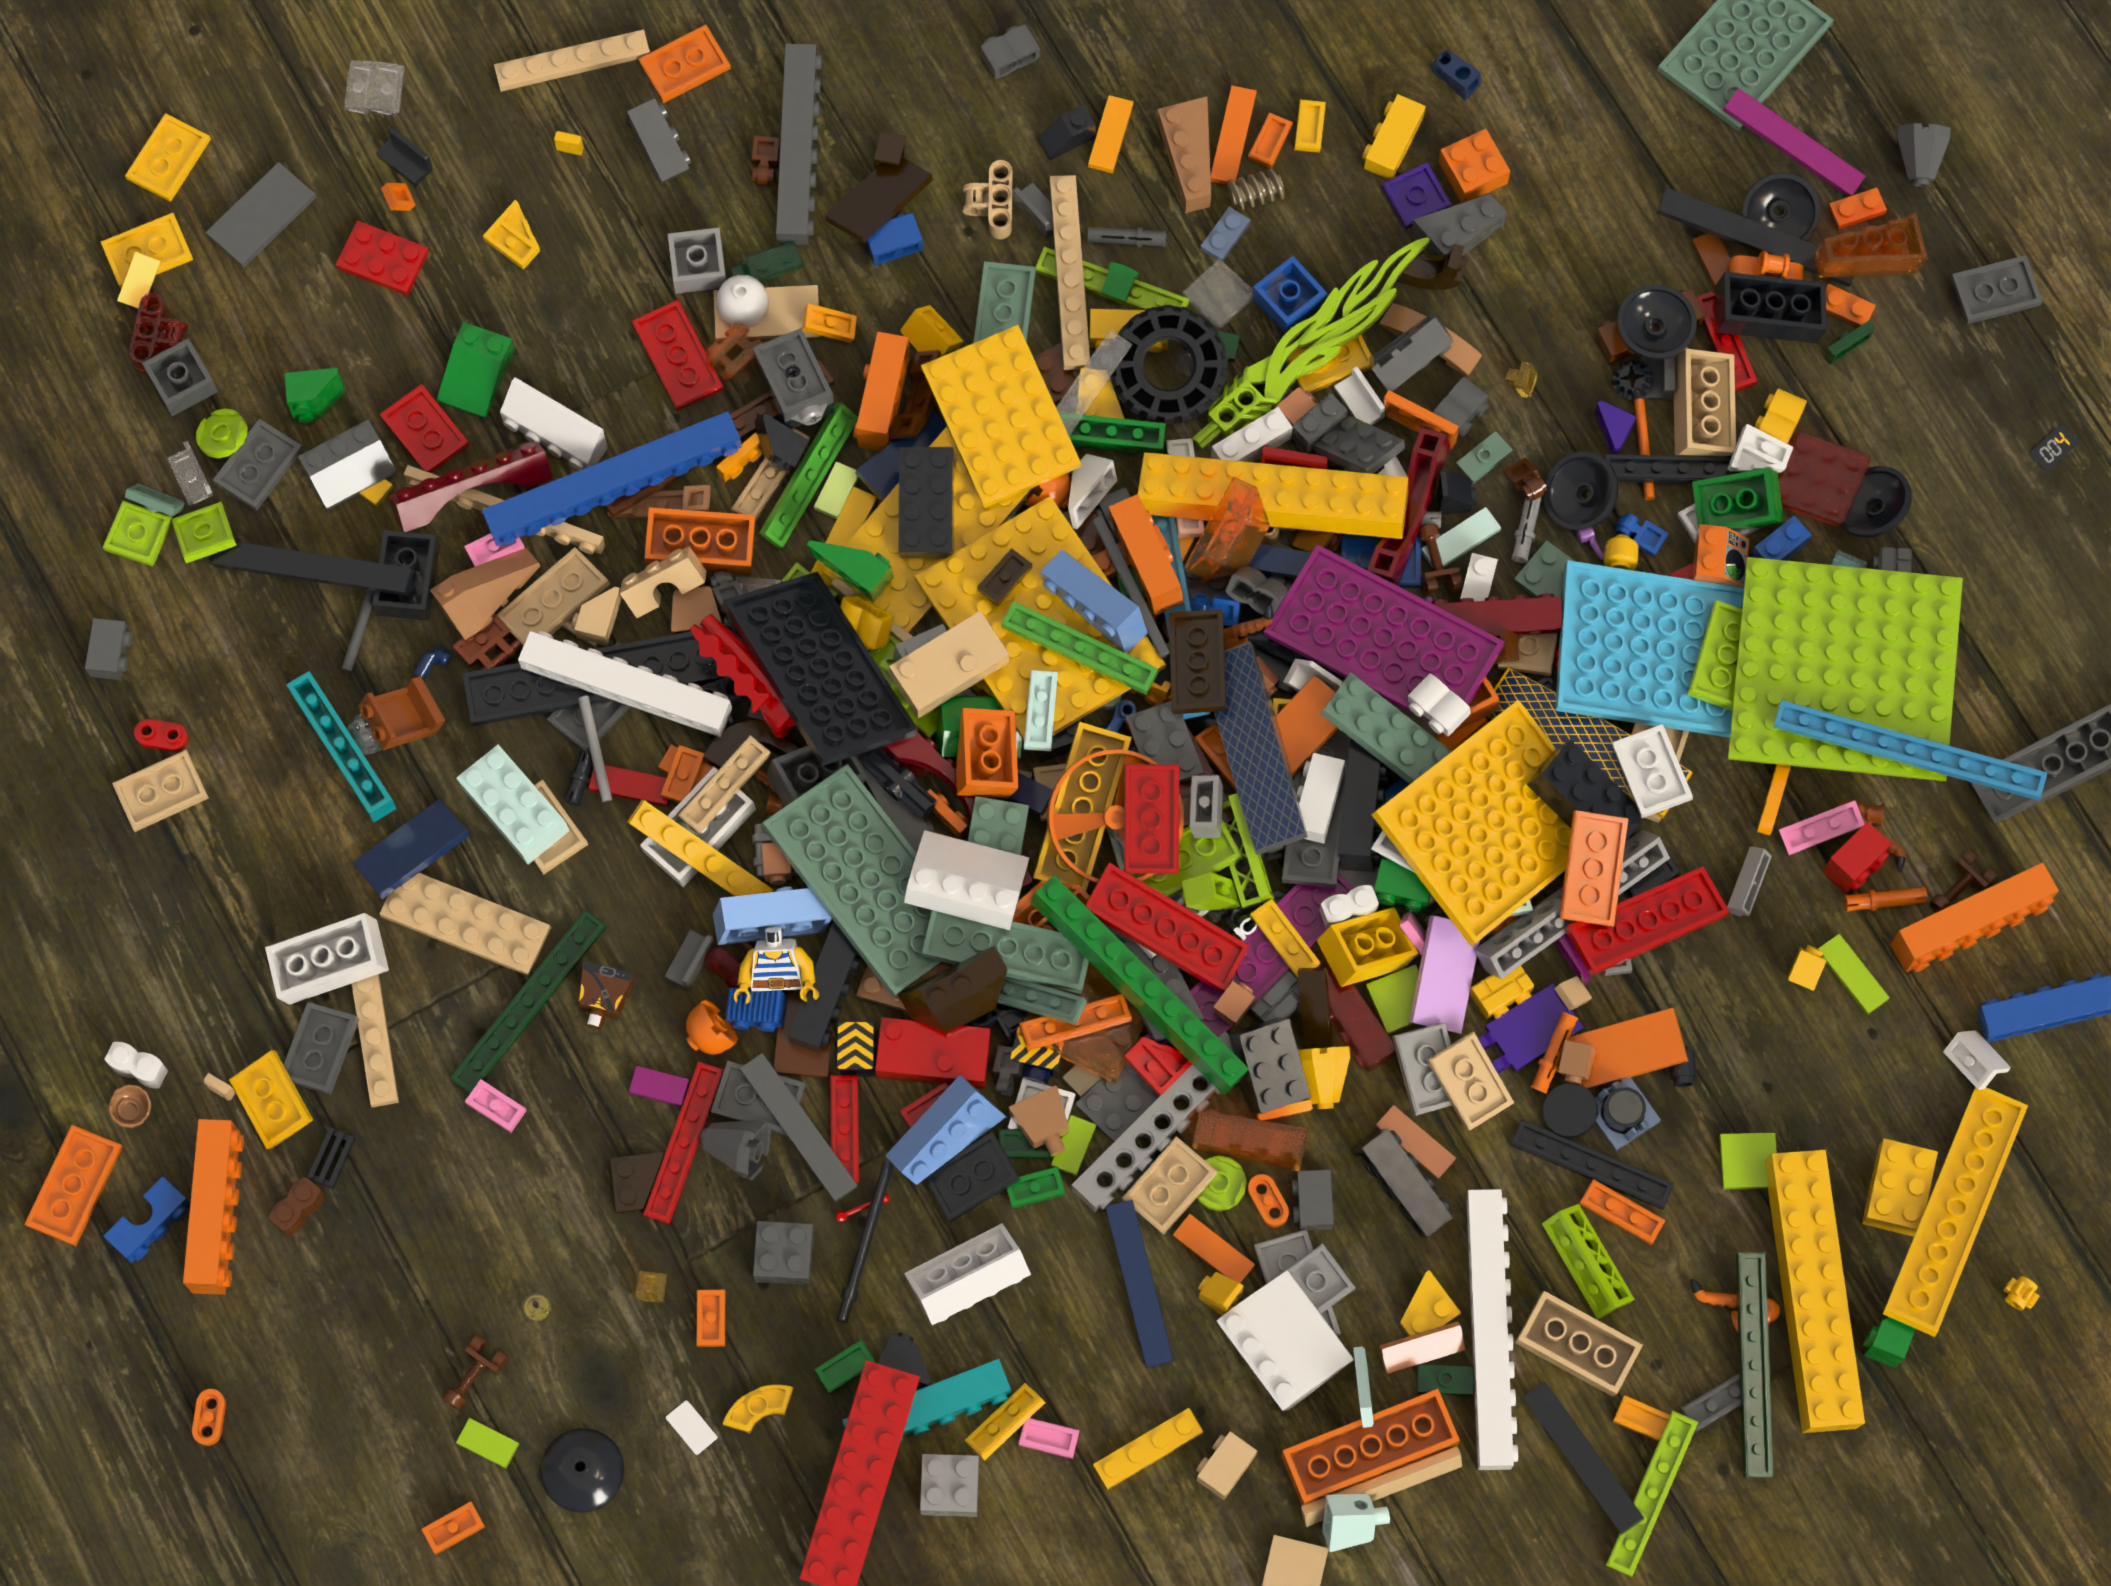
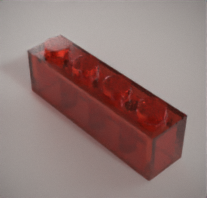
(1358, 1025)

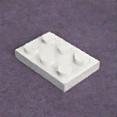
(1652, 771)

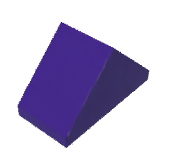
(1614, 424)

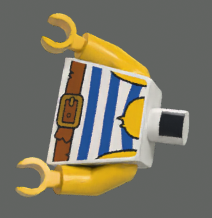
(776, 966)

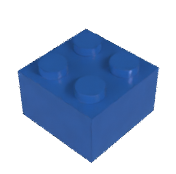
(1289, 295)

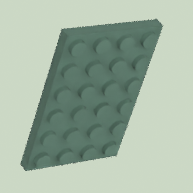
(1744, 48)

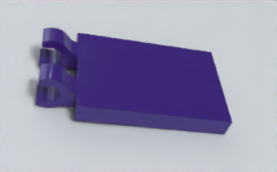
(1526, 1030)

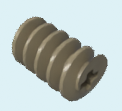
(1255, 189)

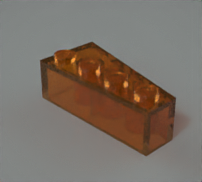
(1877, 250)
(1250, 1139)

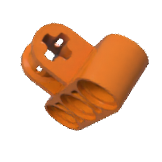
(1767, 265)

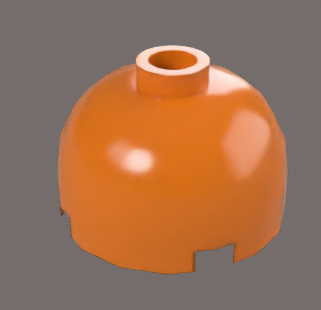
(1057, 488)
(708, 1030)

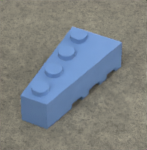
(1095, 601)
(944, 1130)

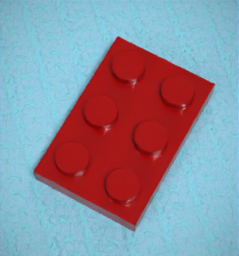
(382, 258)
(424, 429)

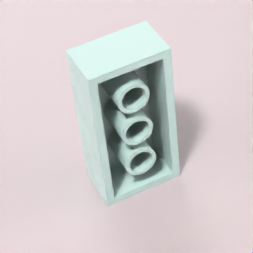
(513, 804)

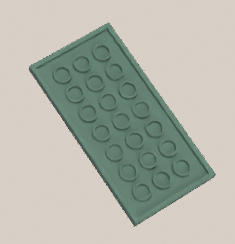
(858, 873)

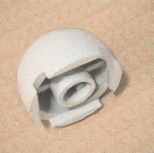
(742, 301)

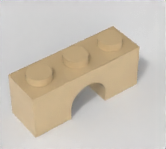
(680, 569)

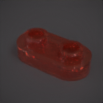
(724, 965)

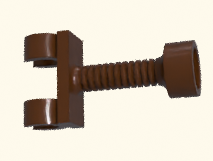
(1429, 535)
(1970, 876)
(455, 1397)

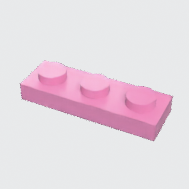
(1822, 827)

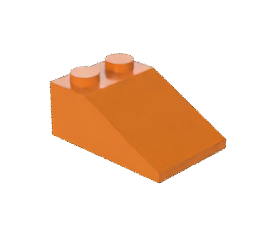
(987, 753)

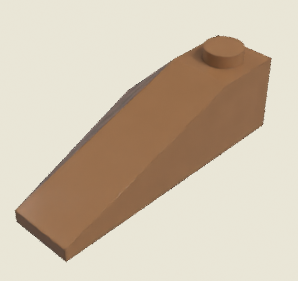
(476, 593)

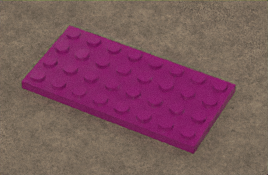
(1379, 632)

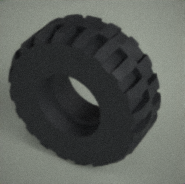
(1208, 359)

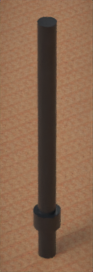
(850, 1292)

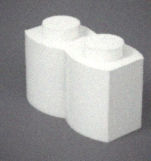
(1438, 705)
(1343, 907)
(131, 1064)

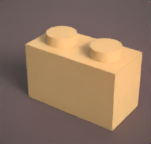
(1226, 1464)

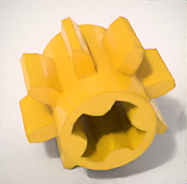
(2021, 1293)

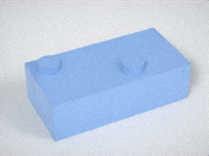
(747, 916)

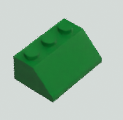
(949, 722)

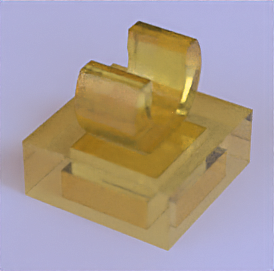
(1523, 379)
(651, 1287)

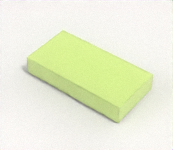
(836, 490)

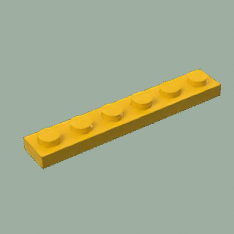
(695, 851)

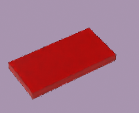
(677, 355)
(1151, 818)

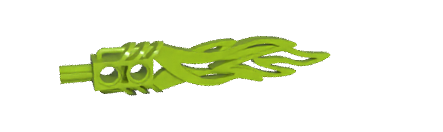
(1327, 345)

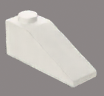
(1089, 486)
(1479, 577)

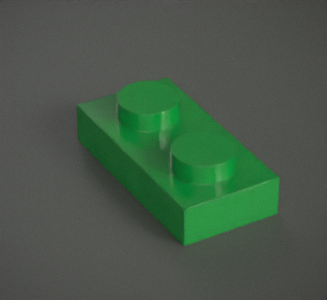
(1036, 1188)

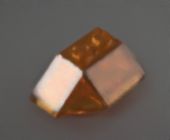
(1231, 533)

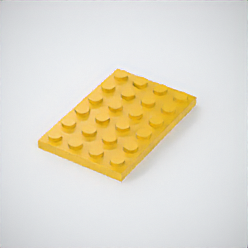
(1001, 416)

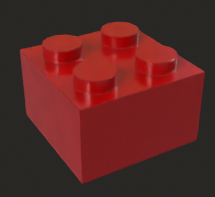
(1856, 859)

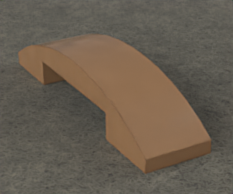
(1460, 356)
(691, 498)

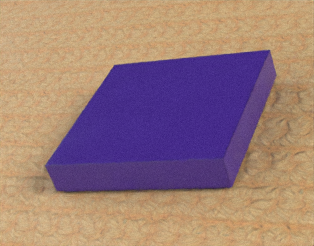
(1415, 194)

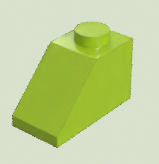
(1210, 892)

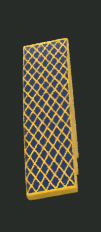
(1589, 733)

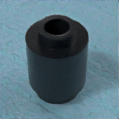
(1684, 1073)

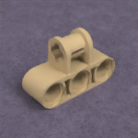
(985, 199)

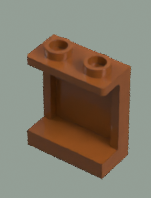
(402, 714)

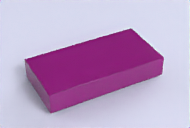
(659, 1086)

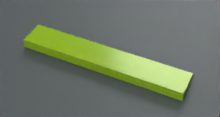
(1141, 295)
(1653, 1491)

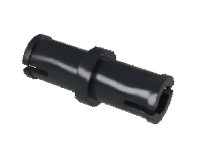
(579, 778)

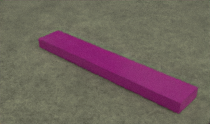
(1794, 143)

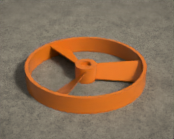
(1067, 825)

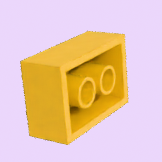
(1367, 947)
(1899, 1187)

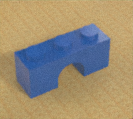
(134, 1240)

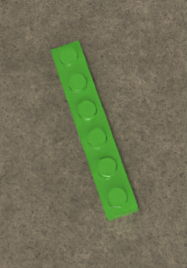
(808, 475)
(1079, 648)

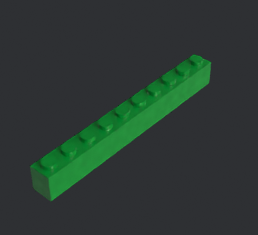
(1139, 985)

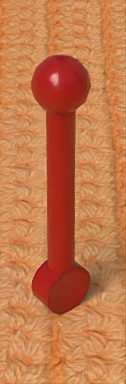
(841, 1215)

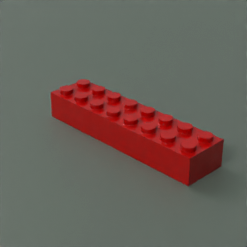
(859, 1476)

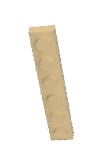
(571, 60)
(375, 1042)

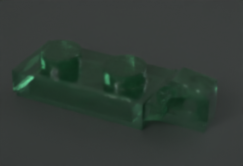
(770, 263)

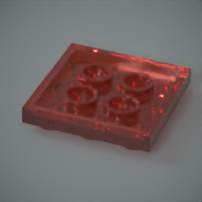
(1821, 478)

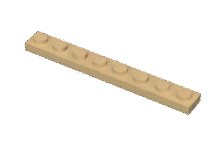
(1069, 272)
(471, 498)

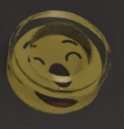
(536, 1307)

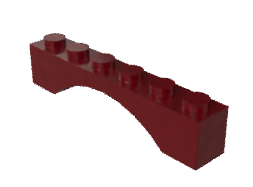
(1423, 473)
(420, 503)
(923, 753)

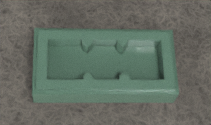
(1484, 457)
(154, 500)

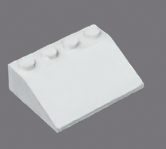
(966, 880)
(1285, 1340)

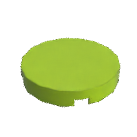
(221, 433)
(1226, 1187)

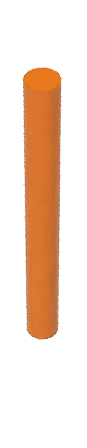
(1643, 442)

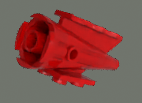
(736, 661)

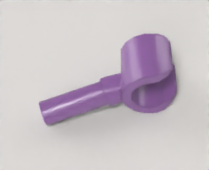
(1589, 535)

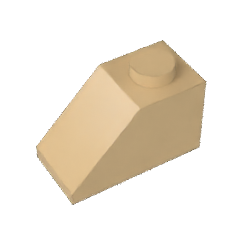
(597, 617)

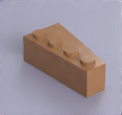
(1186, 141)

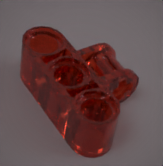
(166, 331)

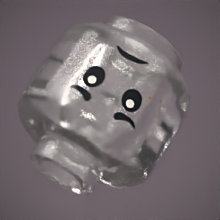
(363, 735)

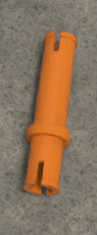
(1874, 900)
(1553, 1054)

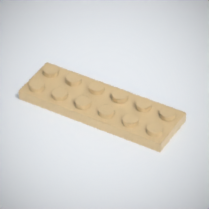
(467, 922)

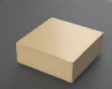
(1573, 993)
(219, 1087)

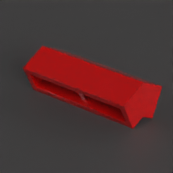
(1292, 458)

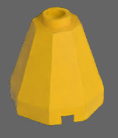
(1325, 1073)

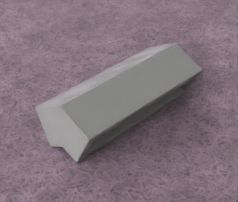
(1749, 881)

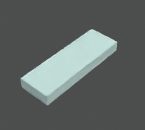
(1464, 537)
(1040, 710)
(1363, 1387)

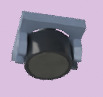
(1625, 1112)

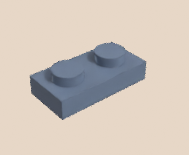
(1225, 234)

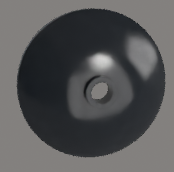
(1796, 197)
(1660, 308)
(1570, 482)
(1879, 489)
(585, 1489)

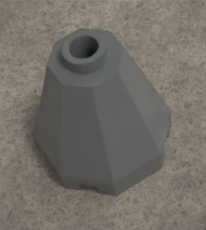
(1922, 150)
(738, 1145)

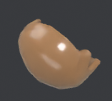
(129, 1106)

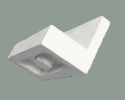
(1360, 398)
(1304, 670)
(1975, 1058)

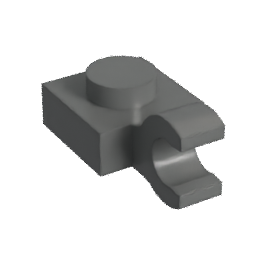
(1006, 1070)

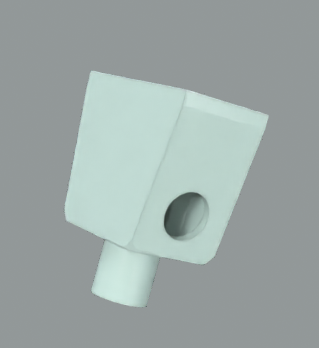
(1351, 1520)

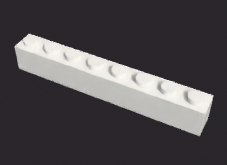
(625, 683)

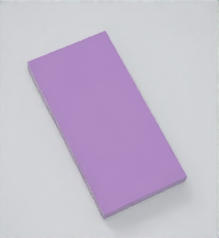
(1443, 977)

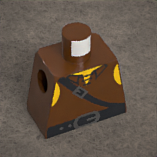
(603, 992)

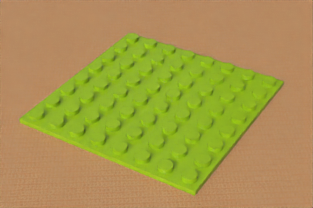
(1848, 646)

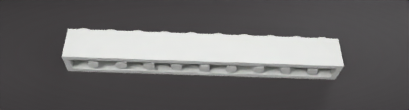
(1490, 1330)

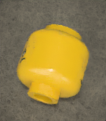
(1621, 552)

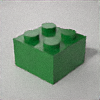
(1400, 887)

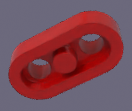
(160, 735)

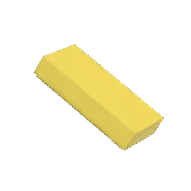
(138, 279)

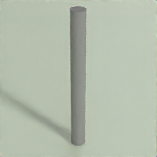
(595, 749)

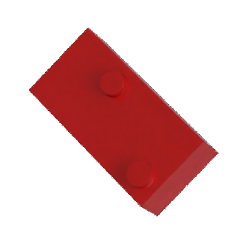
(931, 1056)

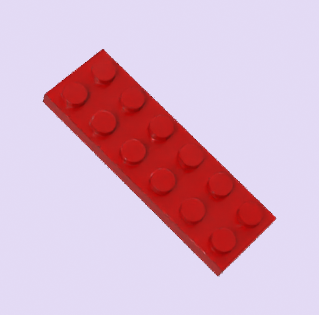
(1649, 921)
(1166, 928)

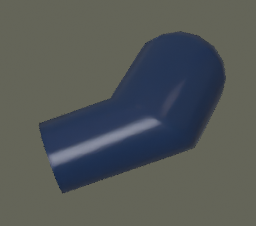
(431, 658)

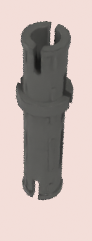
(1127, 236)

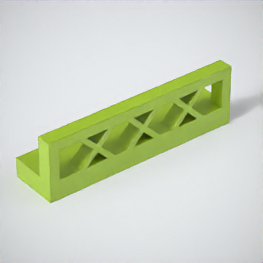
(1255, 861)
(1584, 1262)

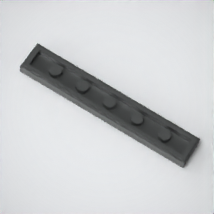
(1131, 587)
(798, 1127)

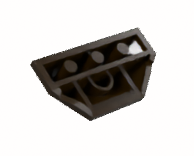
(957, 992)

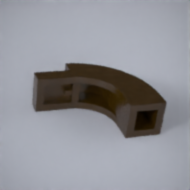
(1434, 271)
(733, 737)

